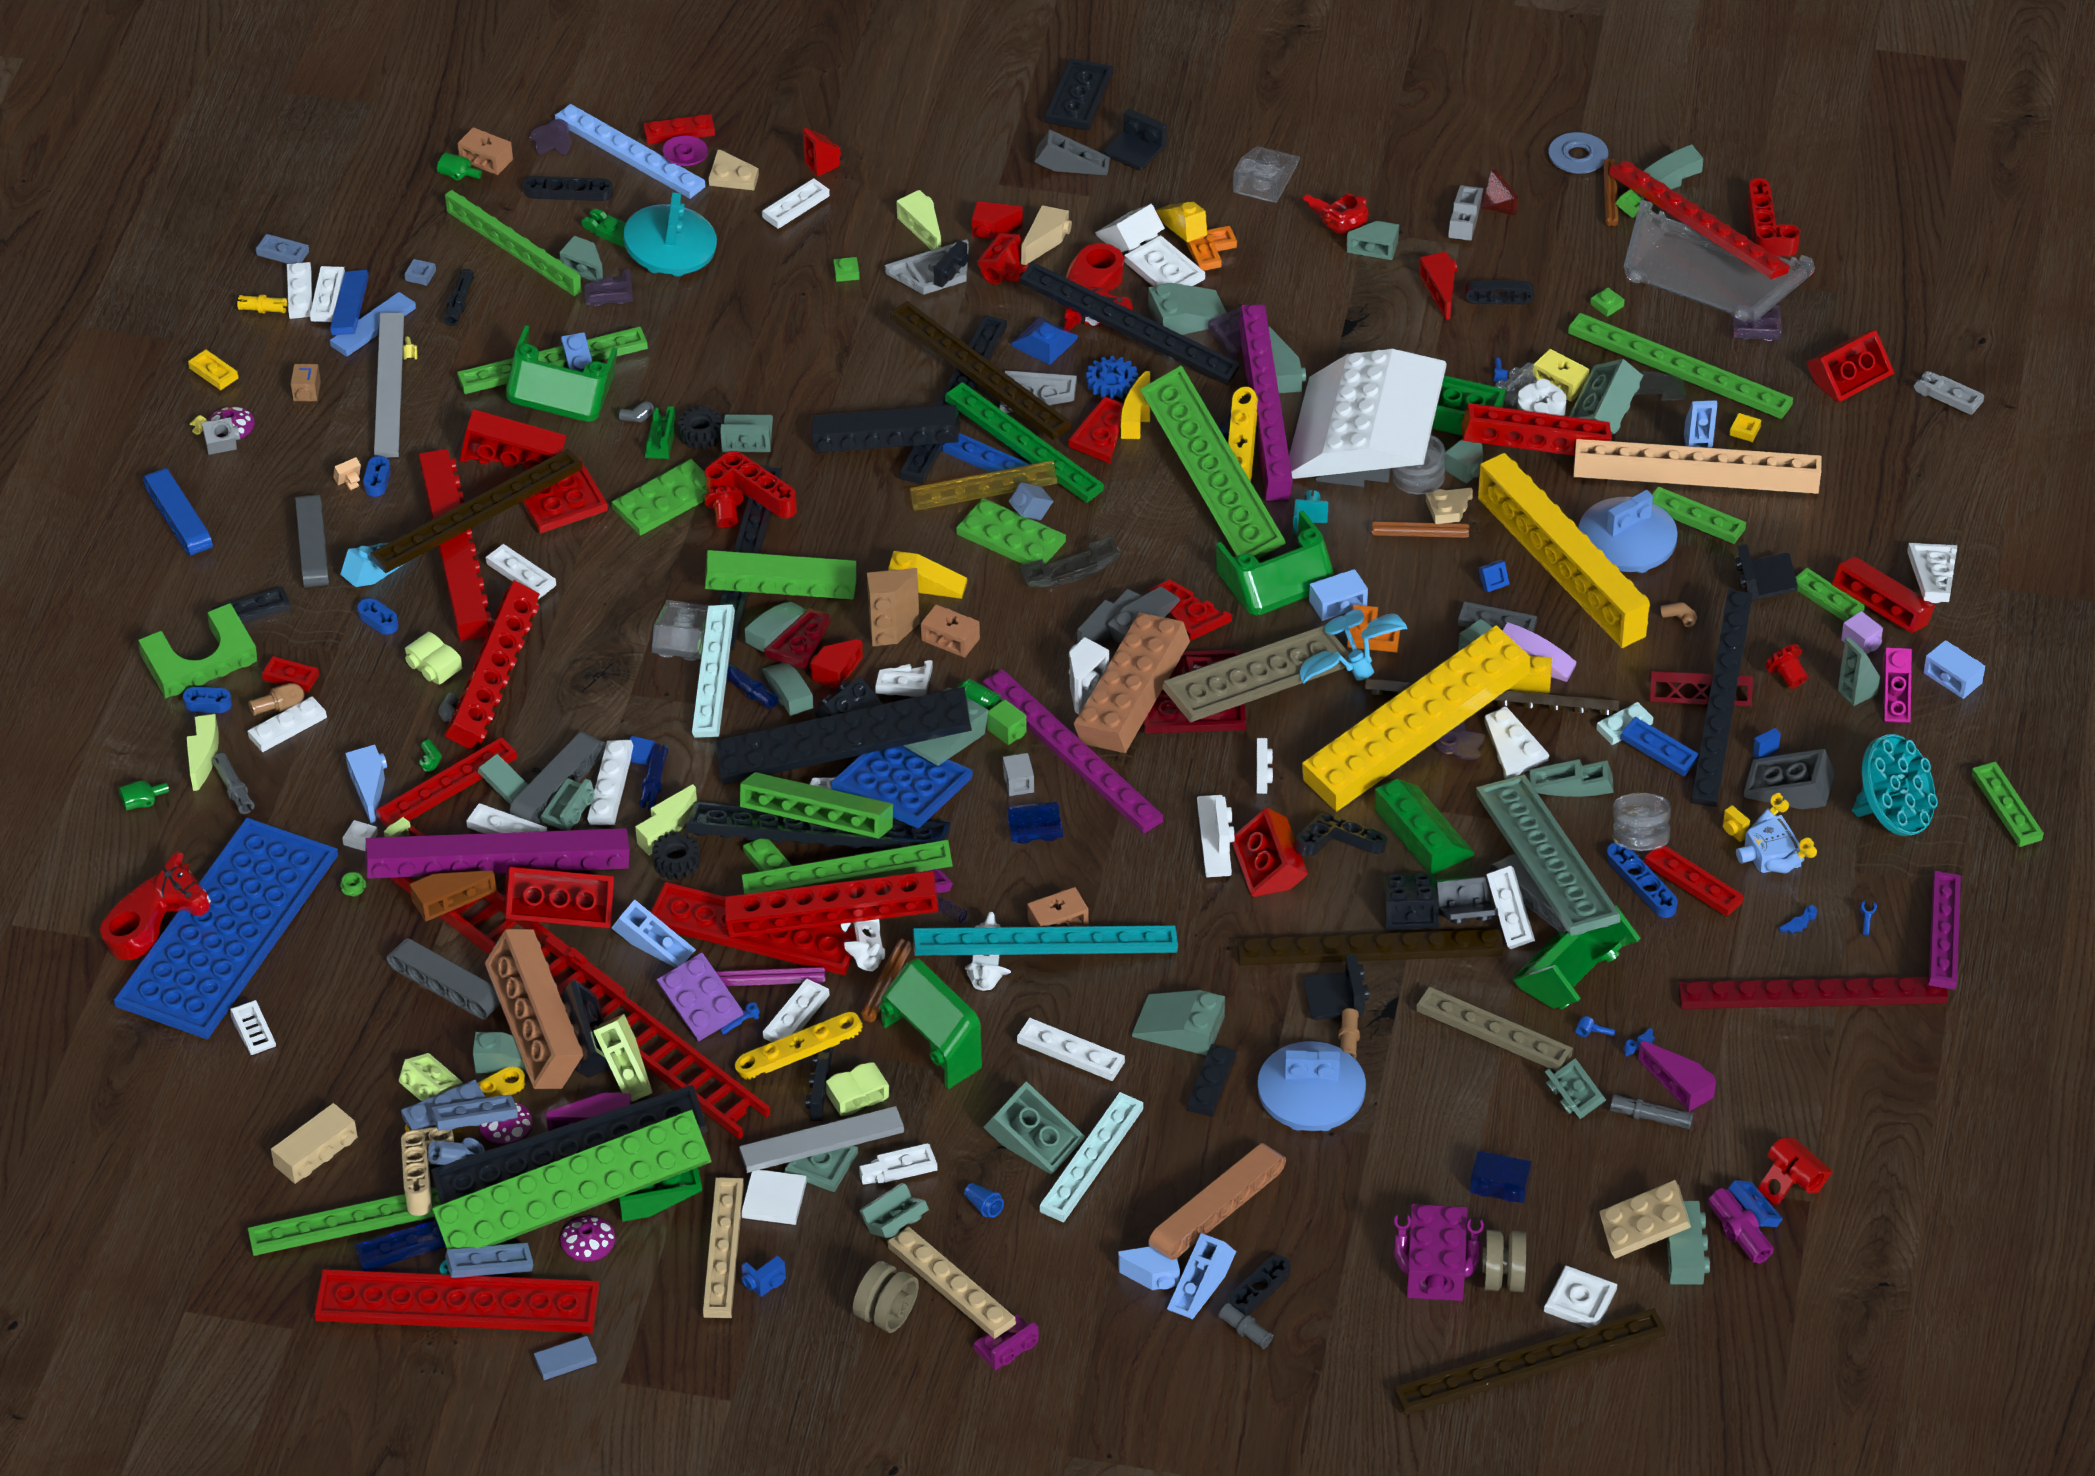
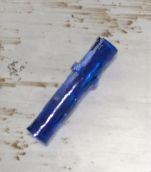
(754, 689)
(652, 783)

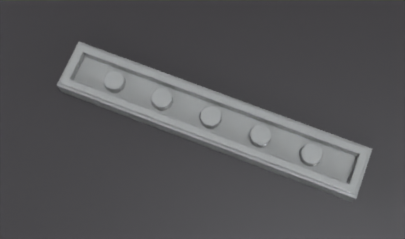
(821, 1139)

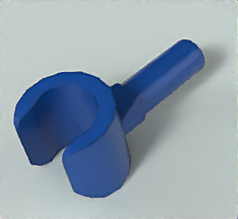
(1500, 374)
(1867, 916)
(1587, 1025)

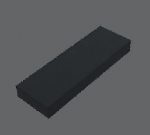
(260, 605)

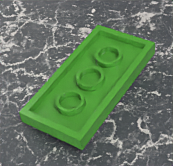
(662, 497)
(1010, 533)

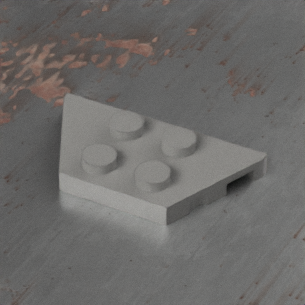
(918, 270)

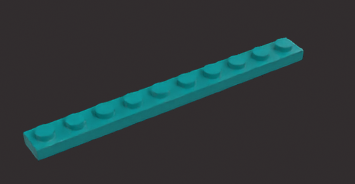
(1044, 940)

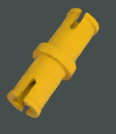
(262, 304)

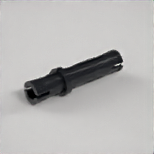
(456, 303)

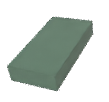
(502, 778)

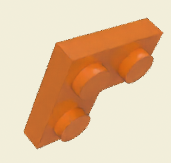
(1205, 249)
(1385, 642)

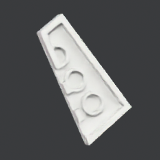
(1933, 569)

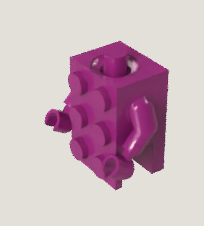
(1437, 1251)

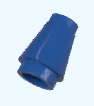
(986, 1201)

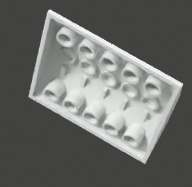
(1367, 414)

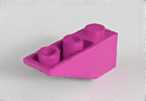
(1897, 685)

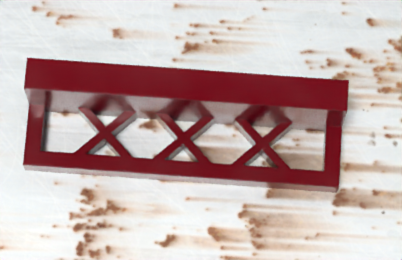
(1693, 678)

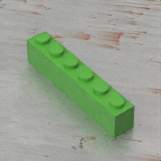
(780, 574)
(816, 805)

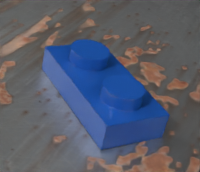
(1752, 1199)

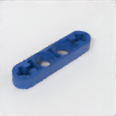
(1638, 881)

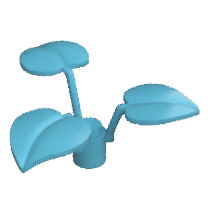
(1358, 661)

